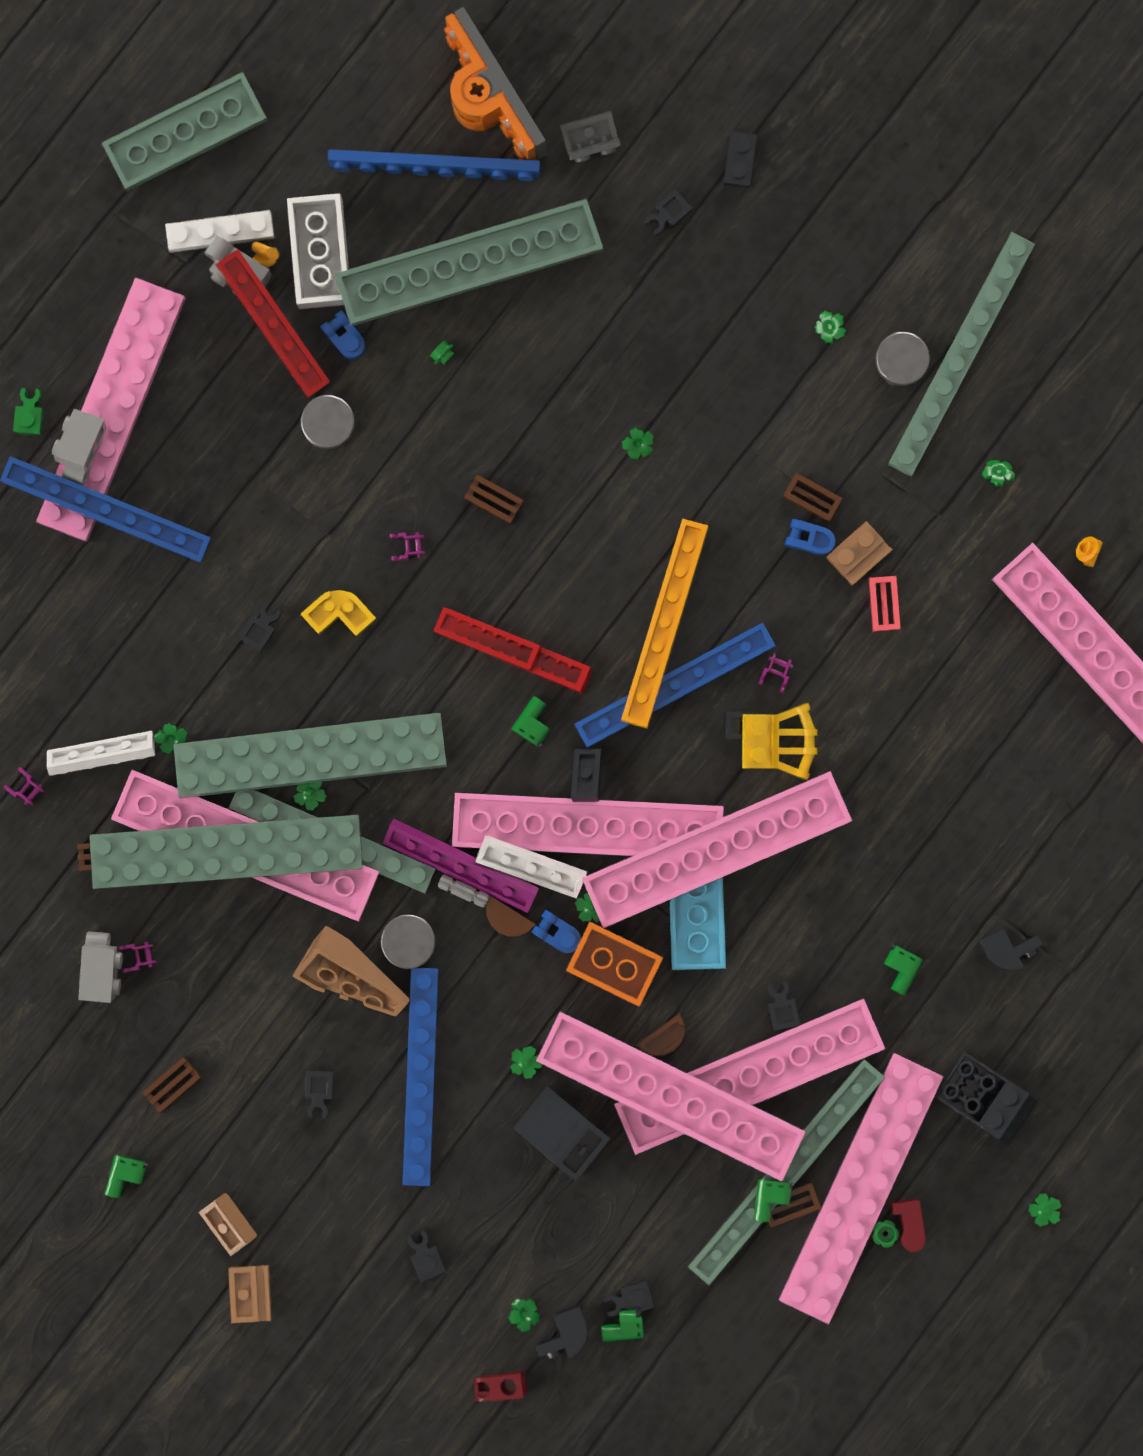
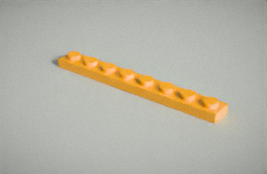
(664, 623)

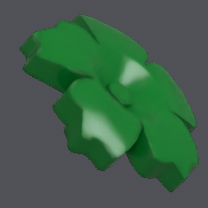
(830, 326)
(638, 444)
(998, 472)
(170, 737)
(309, 795)
(587, 908)
(525, 1062)
(1045, 1210)
(524, 1314)

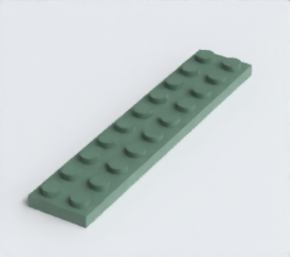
(468, 262)
(309, 755)
(226, 851)

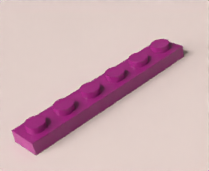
(460, 865)

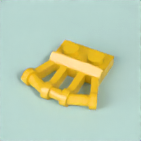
(761, 741)

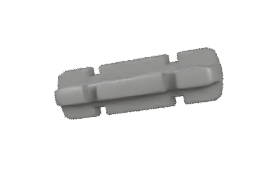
(463, 891)

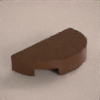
(506, 920)
(665, 1038)

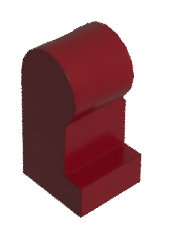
(912, 1234)
(500, 1386)

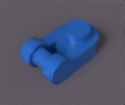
(351, 343)
(819, 542)
(566, 937)

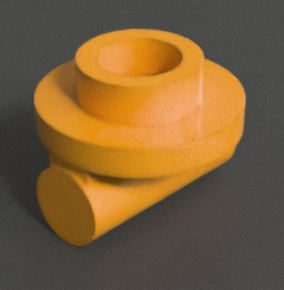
(264, 254)
(1088, 550)

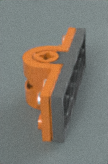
(483, 92)

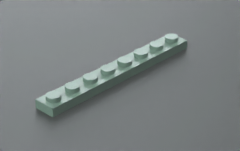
(375, 856)

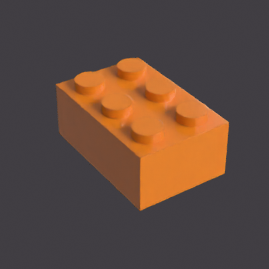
(614, 964)

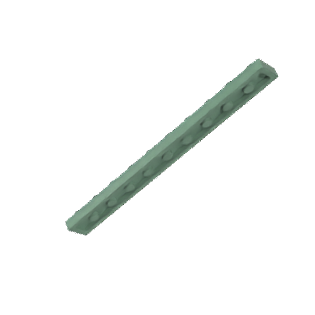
(961, 354)
(816, 1137)

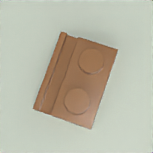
(859, 553)
(250, 1294)

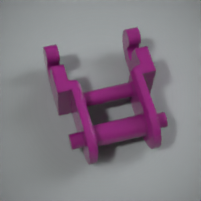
(418, 552)
(787, 665)
(28, 800)
(146, 947)

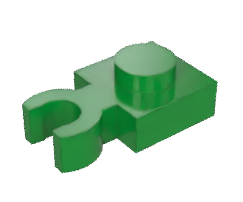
(28, 418)

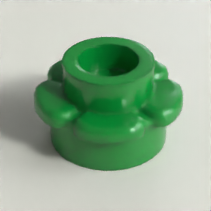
(442, 353)
(885, 1241)

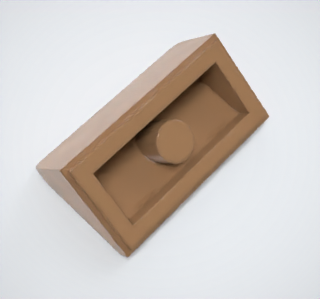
(228, 1224)

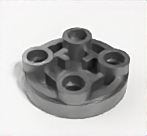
(902, 359)
(327, 422)
(408, 941)

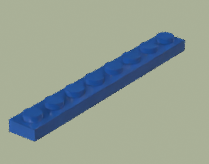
(444, 165)
(105, 509)
(682, 681)
(420, 1077)

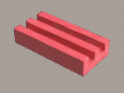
(895, 606)

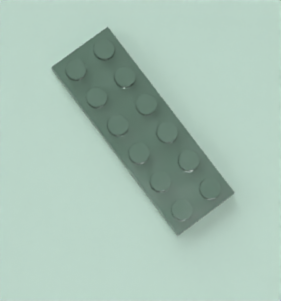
(184, 131)

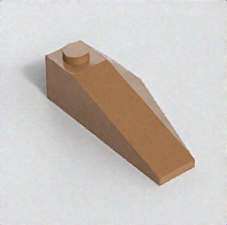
(342, 968)

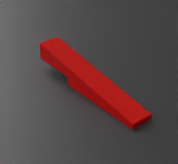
(514, 650)

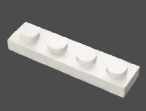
(232, 228)
(100, 753)
(531, 866)

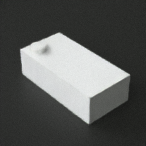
(317, 248)

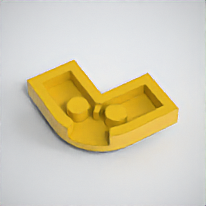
(338, 605)

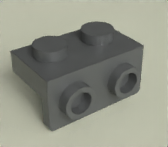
(590, 136)

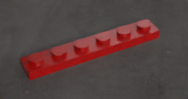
(272, 323)

